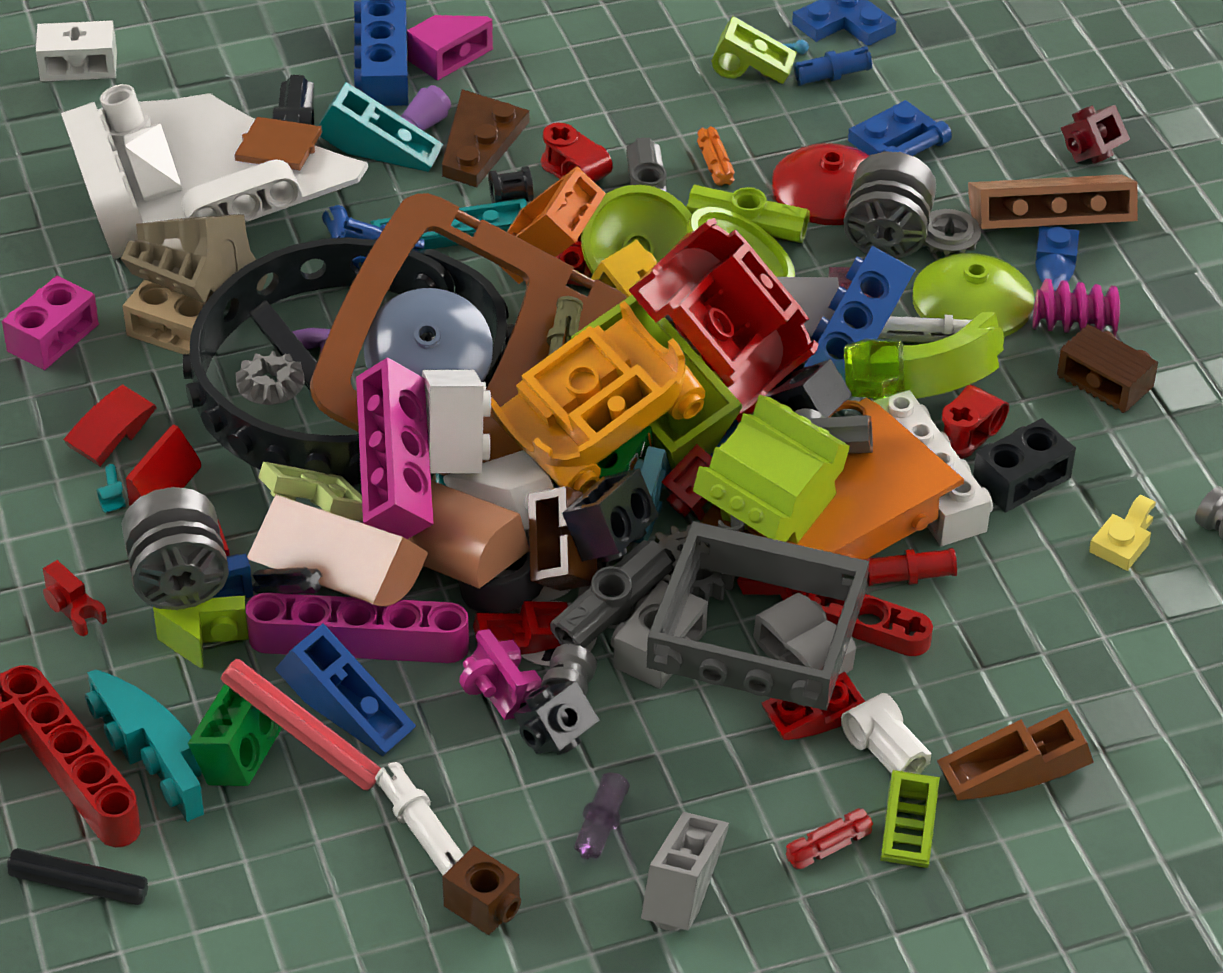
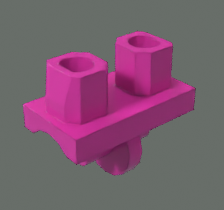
(496, 674)

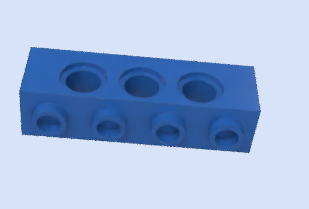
(381, 50)
(879, 277)

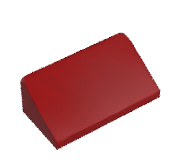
(165, 465)

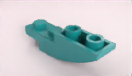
(149, 734)

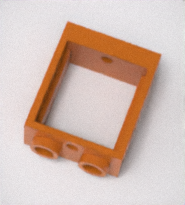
(557, 215)

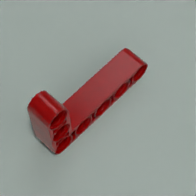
(69, 754)

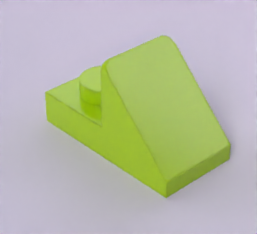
(211, 621)

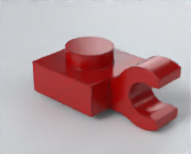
(67, 594)

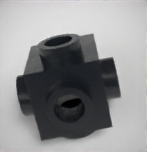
(555, 717)

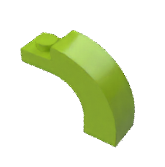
(954, 360)

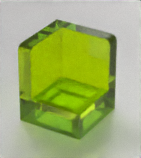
(874, 368)

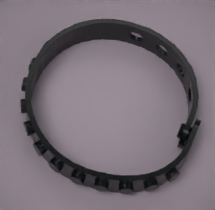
(259, 441)

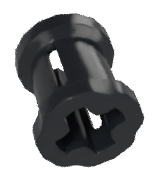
(511, 185)

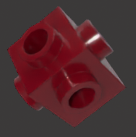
(1094, 133)

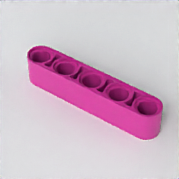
(393, 632)

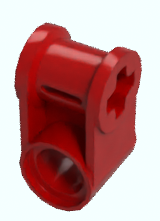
(569, 149)
(973, 419)

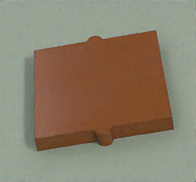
(278, 140)

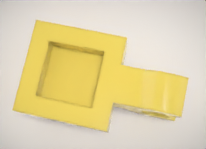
(1125, 539)

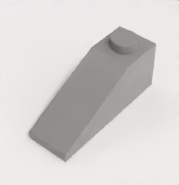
(683, 871)

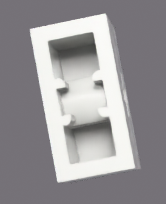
(76, 51)

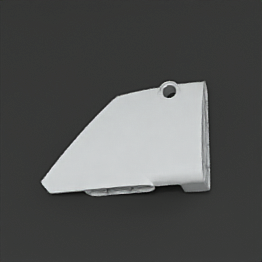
(202, 144)

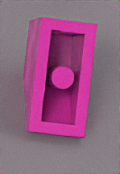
(448, 43)

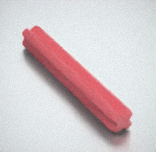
(300, 724)

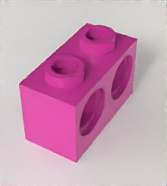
(50, 322)

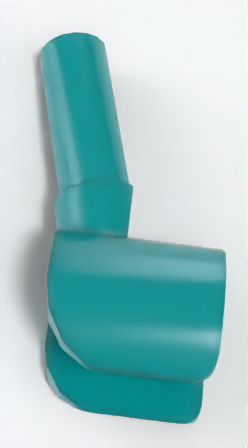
(111, 495)

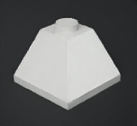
(504, 483)

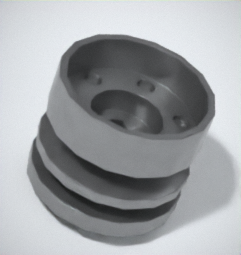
(890, 204)
(174, 548)

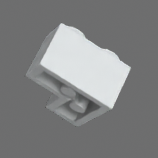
(455, 420)

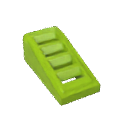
(915, 787)

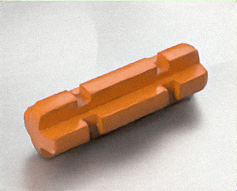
(715, 156)

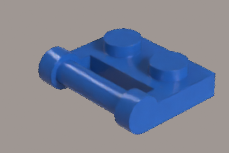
(899, 130)

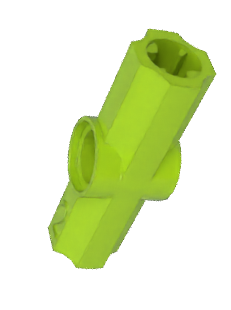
(775, 218)

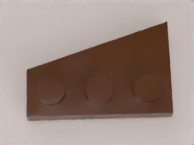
(480, 136)

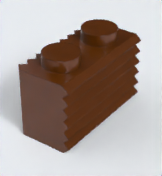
(1107, 368)

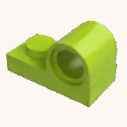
(745, 47)

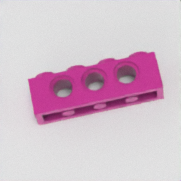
(394, 449)

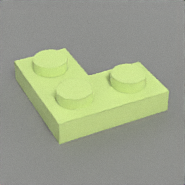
(328, 492)

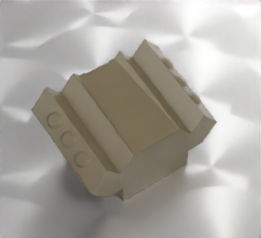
(190, 253)

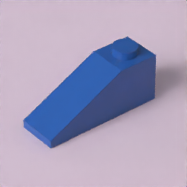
(343, 691)

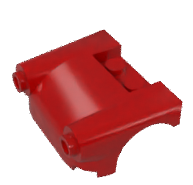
(729, 310)

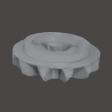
(962, 225)
(264, 390)

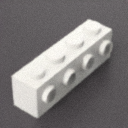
(963, 510)

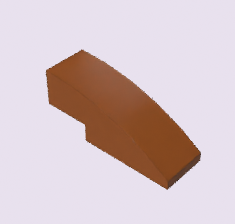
(1017, 758)

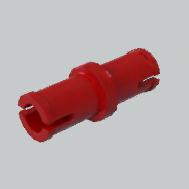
(912, 566)

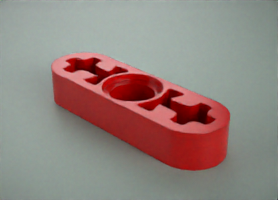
(902, 620)

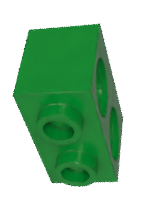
(232, 740)

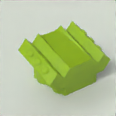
(774, 472)

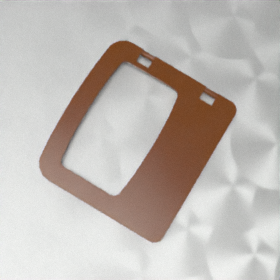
(527, 345)

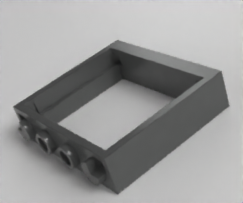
(770, 563)

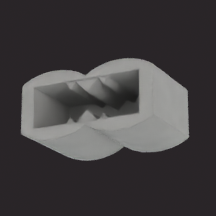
(799, 633)

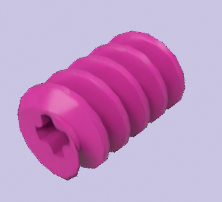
(1076, 306)

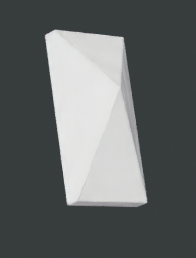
(152, 162)

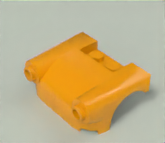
(597, 398)

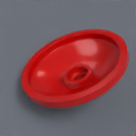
(818, 180)

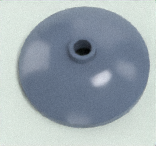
(459, 330)

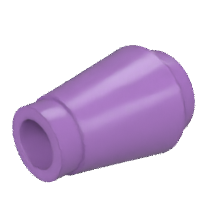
(427, 107)

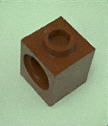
(482, 890)

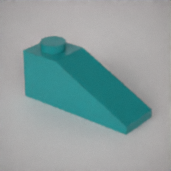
(375, 132)

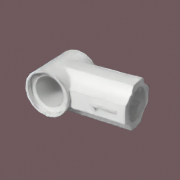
(880, 728)

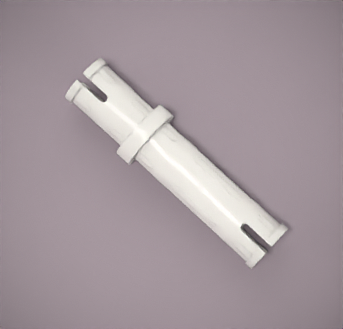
(921, 329)
(413, 808)

